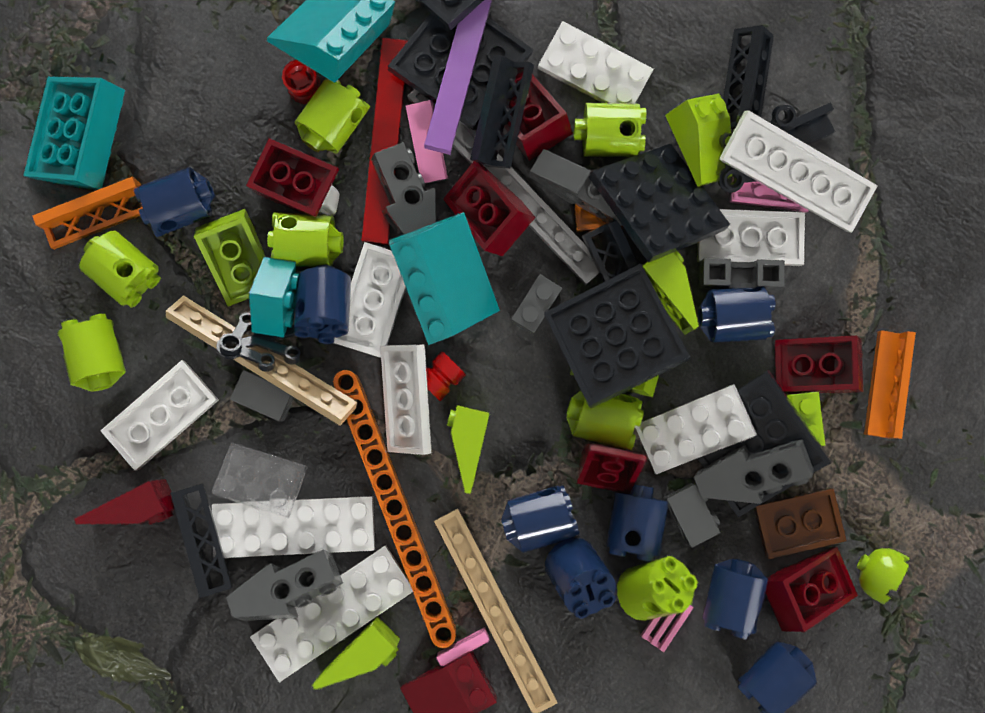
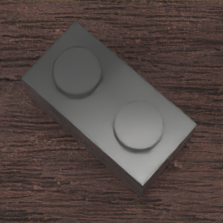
(535, 304)
(262, 396)
(692, 515)

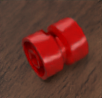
(300, 81)
(442, 375)

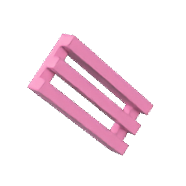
(671, 633)
(463, 646)

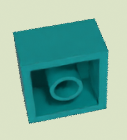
(273, 297)

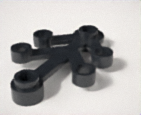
(739, 177)
(241, 345)

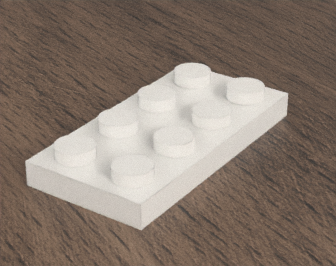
(594, 67)
(758, 236)
(374, 301)
(406, 399)
(159, 415)
(695, 429)

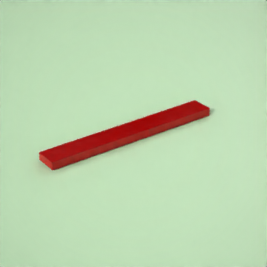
(385, 135)

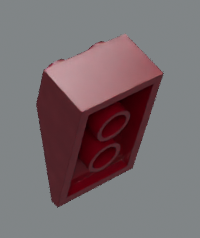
(542, 122)
(292, 178)
(490, 209)
(819, 364)
(609, 468)
(142, 504)
(810, 590)
(451, 688)

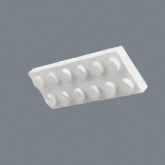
(797, 171)
(312, 526)
(328, 619)

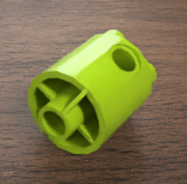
(331, 116)
(601, 129)
(305, 239)
(119, 268)
(91, 353)
(607, 423)
(656, 589)

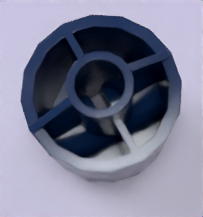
(175, 201)
(322, 304)
(737, 314)
(638, 513)
(539, 519)
(580, 577)
(735, 597)
(779, 678)

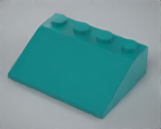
(332, 32)
(75, 131)
(444, 277)

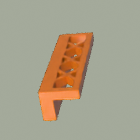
(86, 205)
(889, 384)

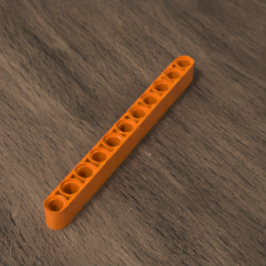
(405, 517)

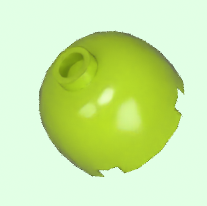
(881, 572)

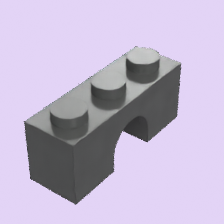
(724, 274)

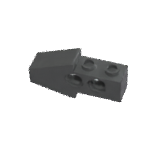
(571, 184)
(400, 214)
(729, 479)
(262, 594)

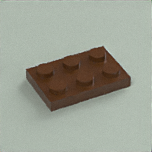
(800, 523)

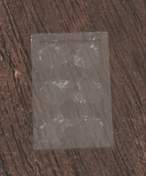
(259, 480)

